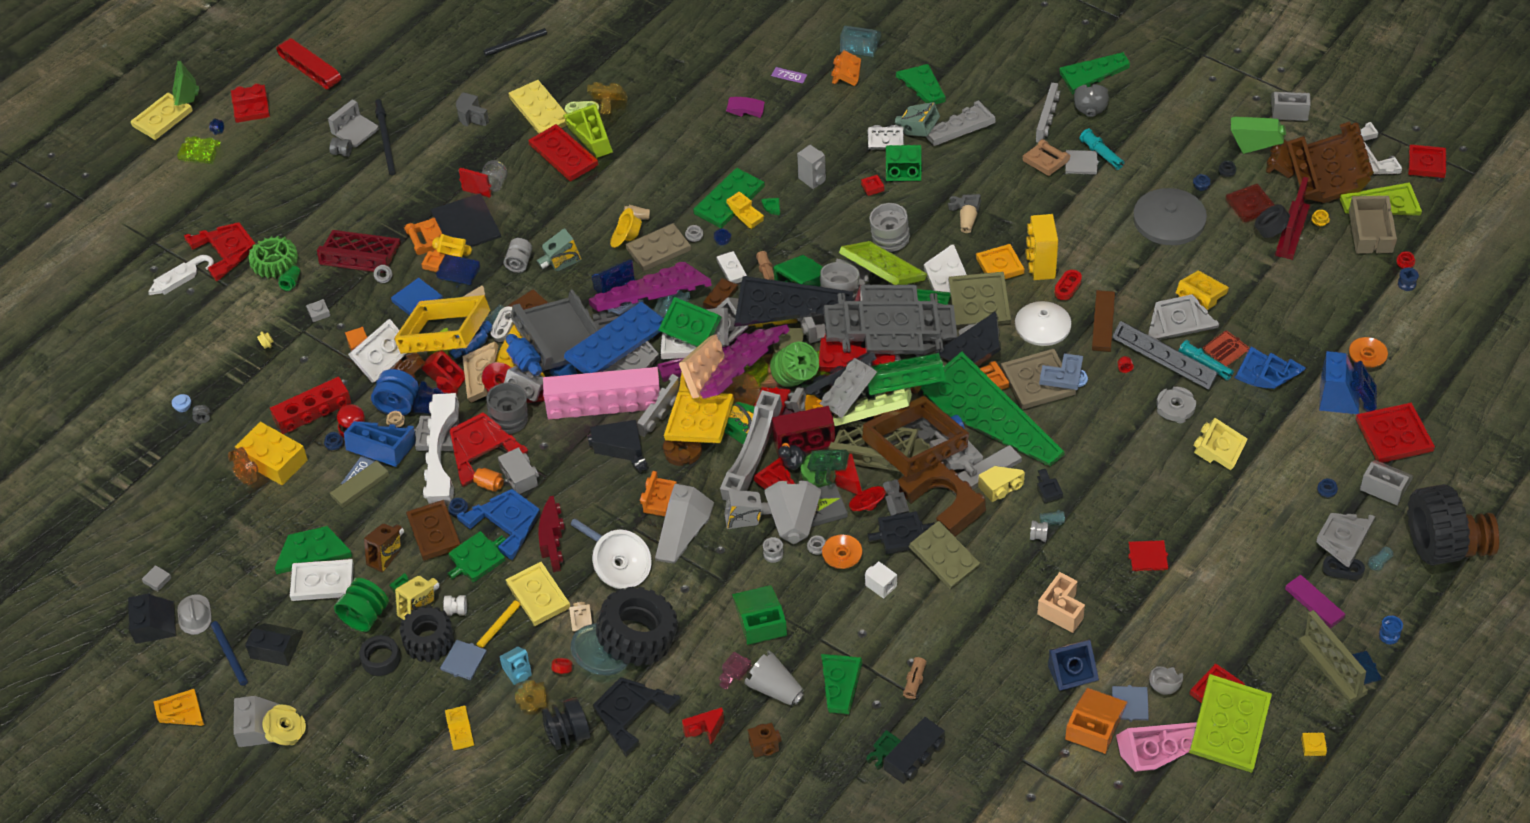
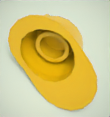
(627, 228)

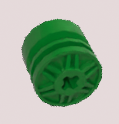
(361, 604)

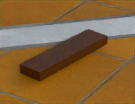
(1103, 321)

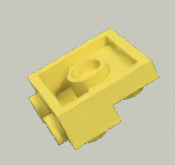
(1219, 444)

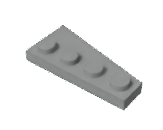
(966, 122)

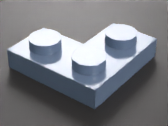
(1063, 377)

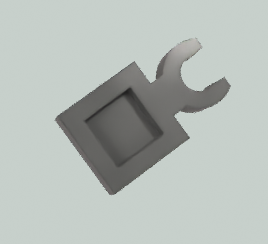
(973, 200)
(895, 501)

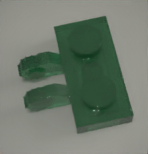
(827, 461)

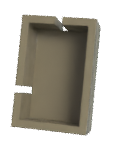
(1372, 224)

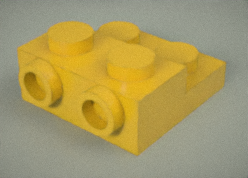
(1203, 288)

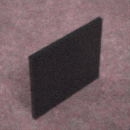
(467, 220)

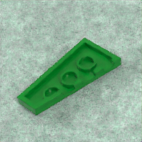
(1093, 70)

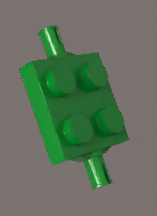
(476, 557)

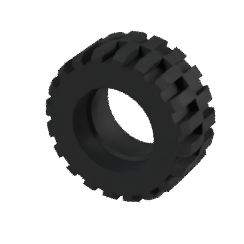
(1438, 524)
(633, 645)

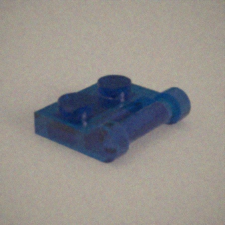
(1364, 386)

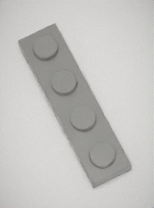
(1047, 116)

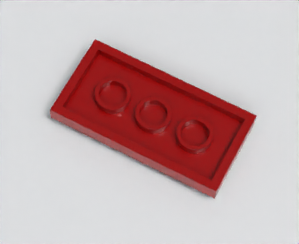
(563, 152)

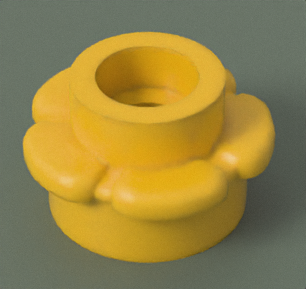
(1320, 218)

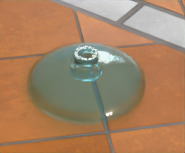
(591, 655)

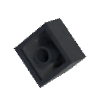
(151, 618)
(273, 643)

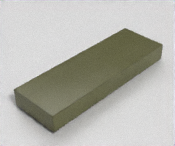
(359, 484)

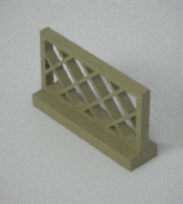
(867, 455)
(1333, 658)

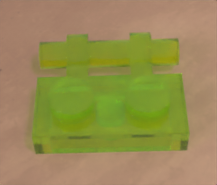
(198, 149)

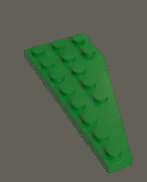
(989, 410)

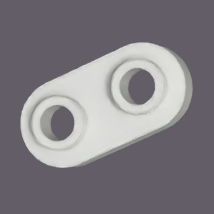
(502, 325)

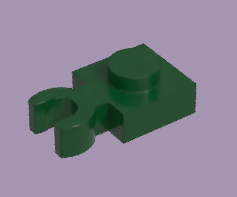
(883, 747)

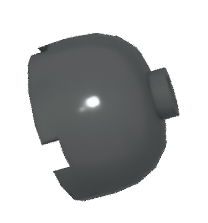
(1091, 99)

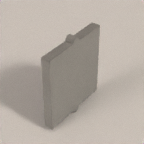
(1082, 162)

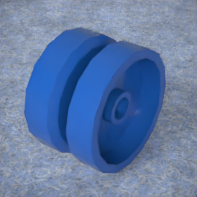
(394, 392)

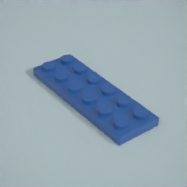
(615, 340)

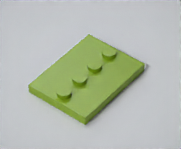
(883, 263)
(1230, 723)

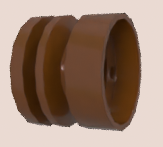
(1483, 535)

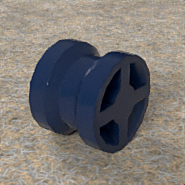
(1408, 279)

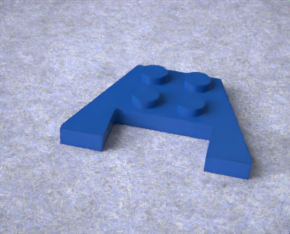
(511, 514)

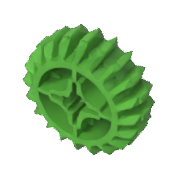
(272, 253)

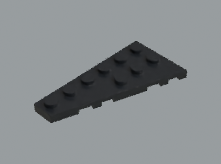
(775, 300)

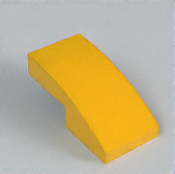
(744, 211)
(459, 727)

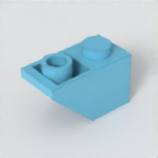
(516, 665)

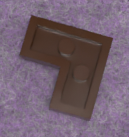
(720, 292)

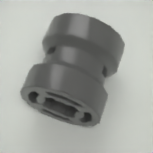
(341, 147)

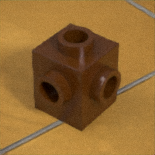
(764, 740)

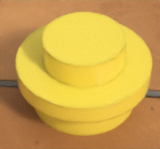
(265, 340)

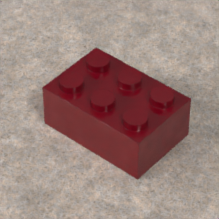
(806, 429)

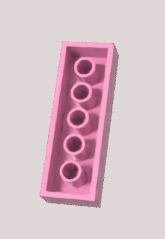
(600, 392)

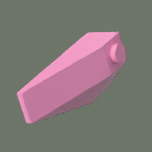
(1154, 745)

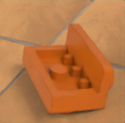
(846, 68)
(657, 495)

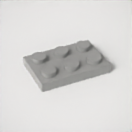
(848, 387)

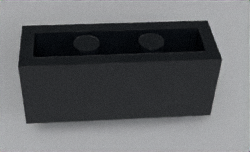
(914, 750)

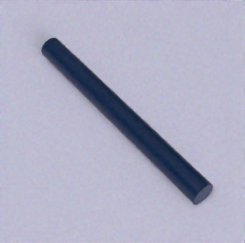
(229, 653)

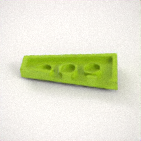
(1401, 199)

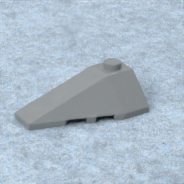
(684, 517)

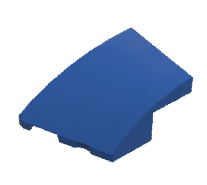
(1266, 370)

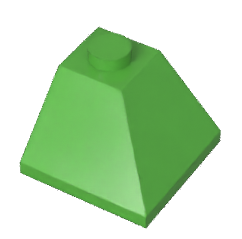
(184, 86)

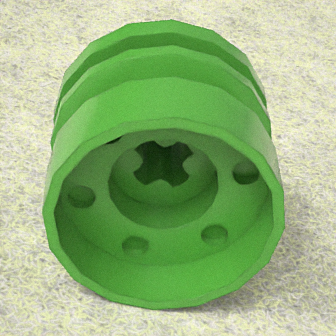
(785, 364)

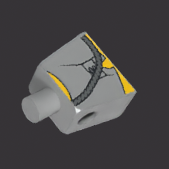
(744, 509)

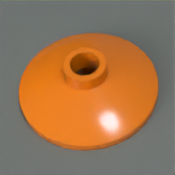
(1369, 351)
(842, 545)

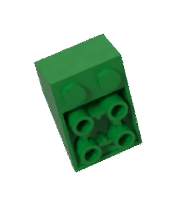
(760, 614)

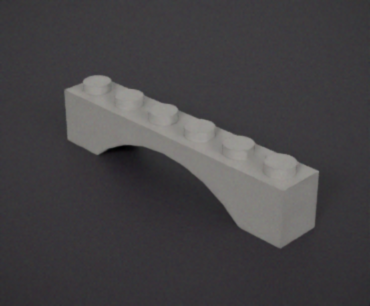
(743, 469)

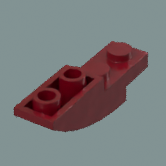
(550, 533)

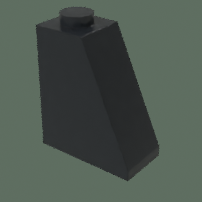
(616, 440)

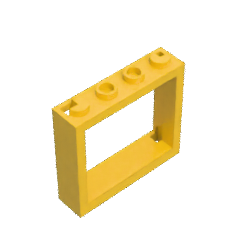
(472, 307)

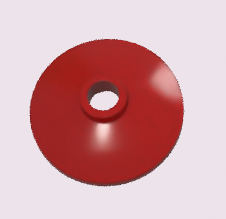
(494, 372)
(868, 499)

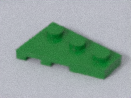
(923, 82)

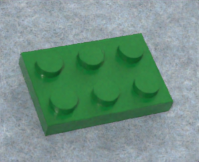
(689, 322)

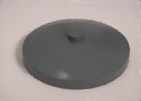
(1169, 216)

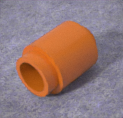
(488, 479)

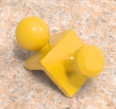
(451, 246)

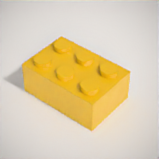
(1042, 247)
(273, 452)

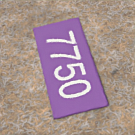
(789, 75)

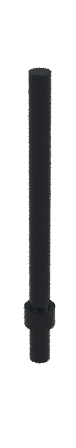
(380, 115)

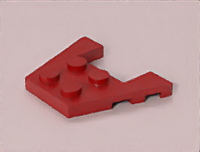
(229, 241)
(475, 439)

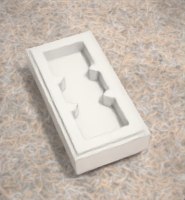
(731, 267)

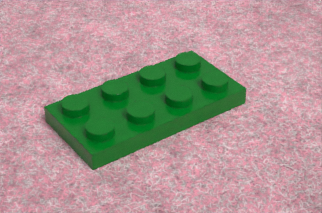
(714, 205)

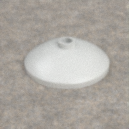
(1043, 323)
(629, 551)

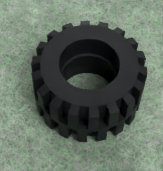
(427, 620)

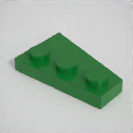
(841, 679)

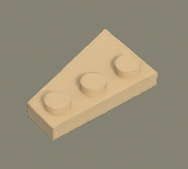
(473, 367)

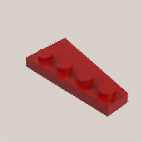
(832, 355)

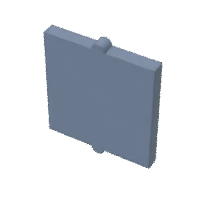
(463, 660)
(1136, 702)

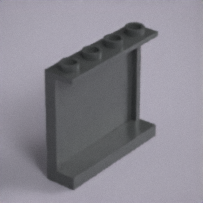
(554, 328)

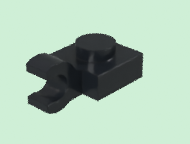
(1048, 488)

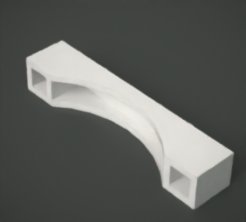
(444, 414)

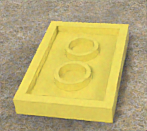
(160, 116)
(538, 593)

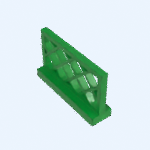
(907, 373)

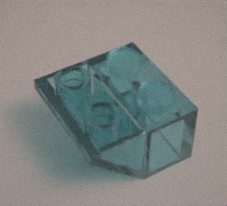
(859, 40)

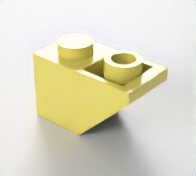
(1000, 481)

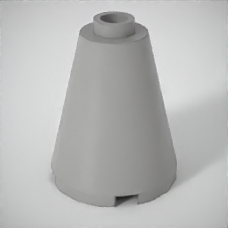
(774, 680)

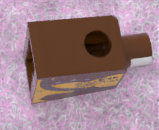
(382, 546)

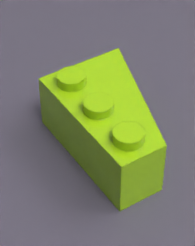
(589, 129)

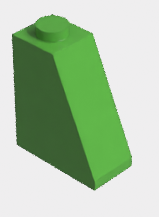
(1257, 133)

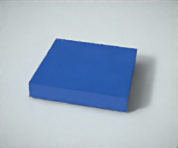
(413, 293)

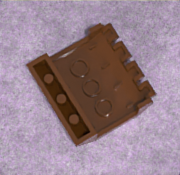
(1332, 164)

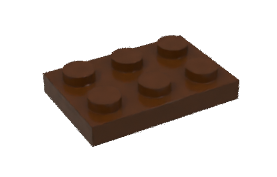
(433, 530)

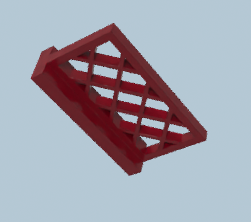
(1291, 234)
(357, 258)

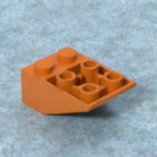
(1095, 720)

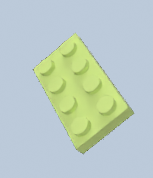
(877, 405)

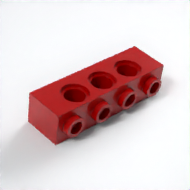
(310, 405)

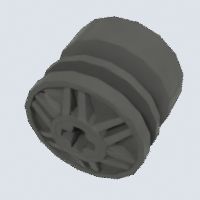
(508, 407)

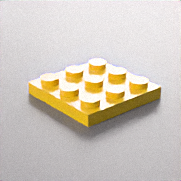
(699, 418)

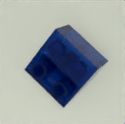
(613, 276)

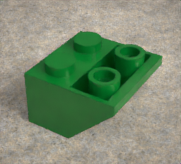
(903, 162)

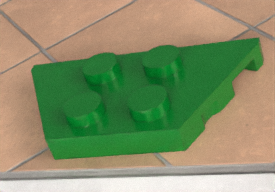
(311, 546)

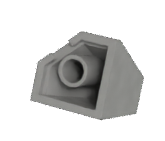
(793, 508)

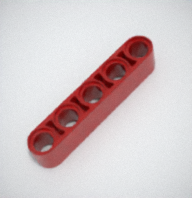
(308, 63)

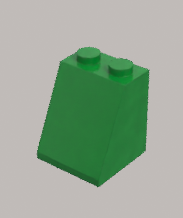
(799, 270)

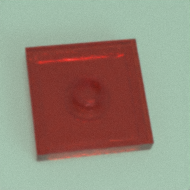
(1249, 202)

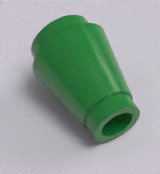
(289, 279)

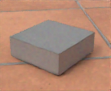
(156, 578)

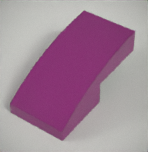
(743, 105)

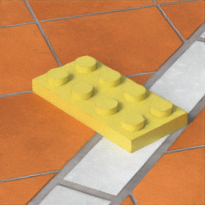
(538, 106)

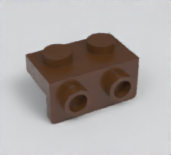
(1281, 160)

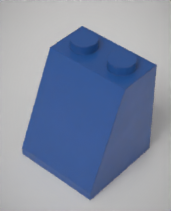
(1335, 386)

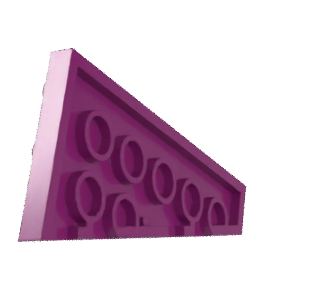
(653, 286)
(744, 351)

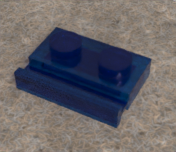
(458, 269)

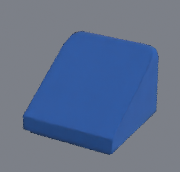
(563, 370)

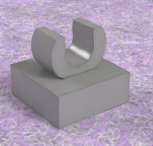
(797, 400)

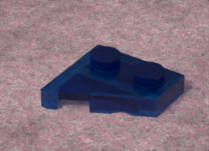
(424, 397)

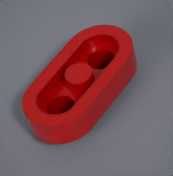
(1065, 287)

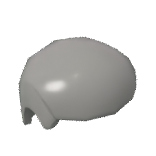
(1165, 680)

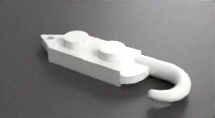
(178, 275)

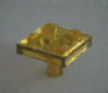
(607, 94)

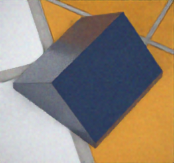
(1073, 665)

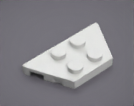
(941, 267)

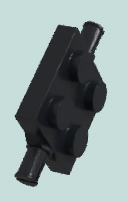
(899, 531)

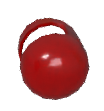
(348, 415)

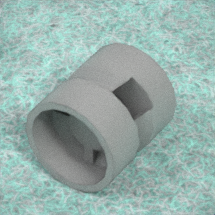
(518, 255)

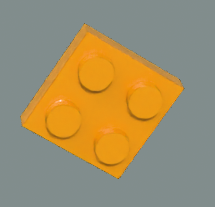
(1000, 260)

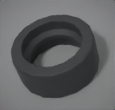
(1272, 221)
(381, 668)

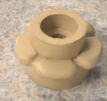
(395, 418)

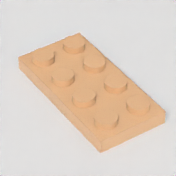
(701, 364)

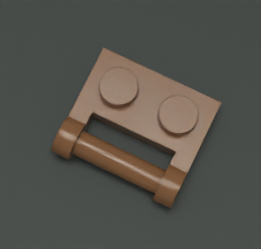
(1043, 161)

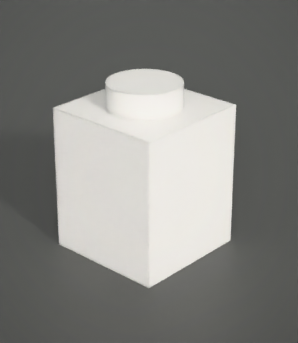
(880, 579)

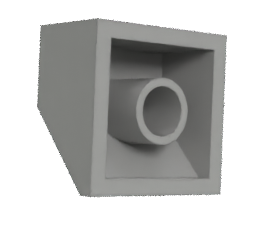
(249, 718)

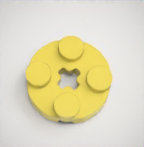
(279, 734)

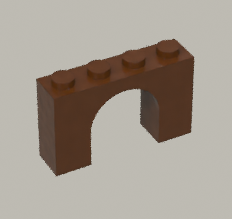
(965, 508)

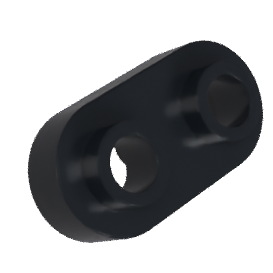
(1341, 570)

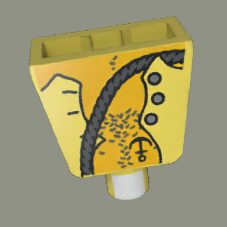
(415, 594)

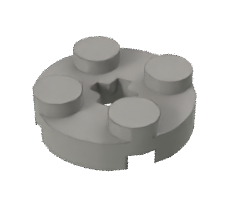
(1176, 413)

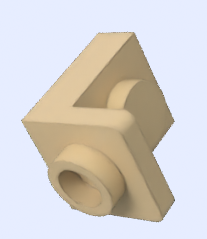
(580, 615)

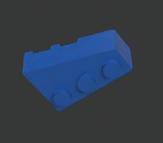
(379, 442)

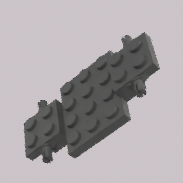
(890, 320)

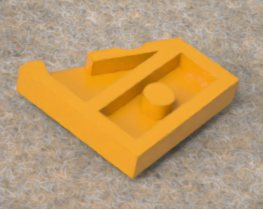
(179, 709)

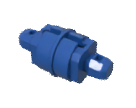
(478, 341)
(523, 354)

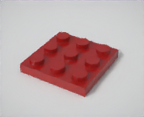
(1395, 432)

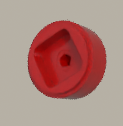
(561, 665)

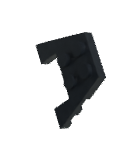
(624, 703)

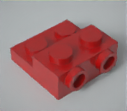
(250, 103)

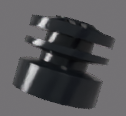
(565, 723)

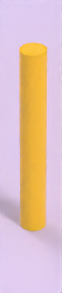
(498, 624)

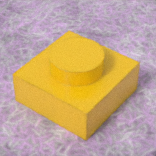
(1314, 744)

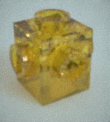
(537, 690)

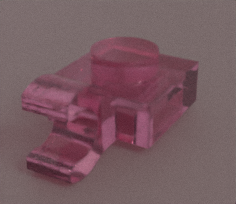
(733, 667)

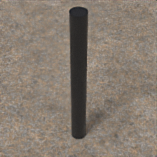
(514, 42)

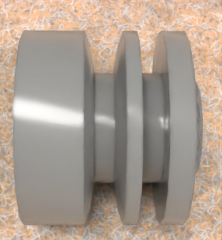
(889, 226)
(840, 276)

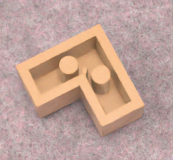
(1059, 604)

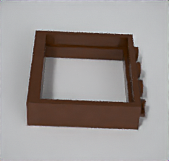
(921, 407)

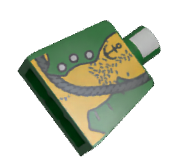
(739, 421)

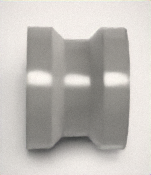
(1039, 531)
(776, 546)

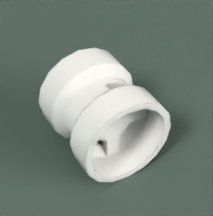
(455, 605)

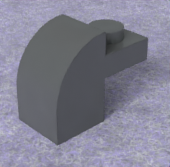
(470, 111)

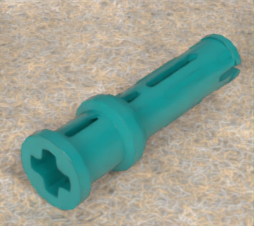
(1096, 144)
(1198, 354)

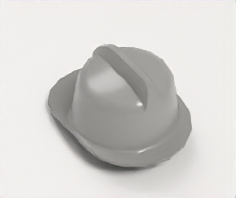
(194, 614)

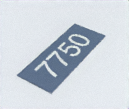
(361, 464)

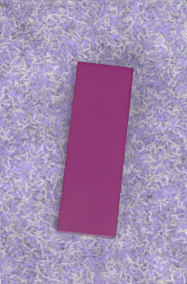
(1315, 600)

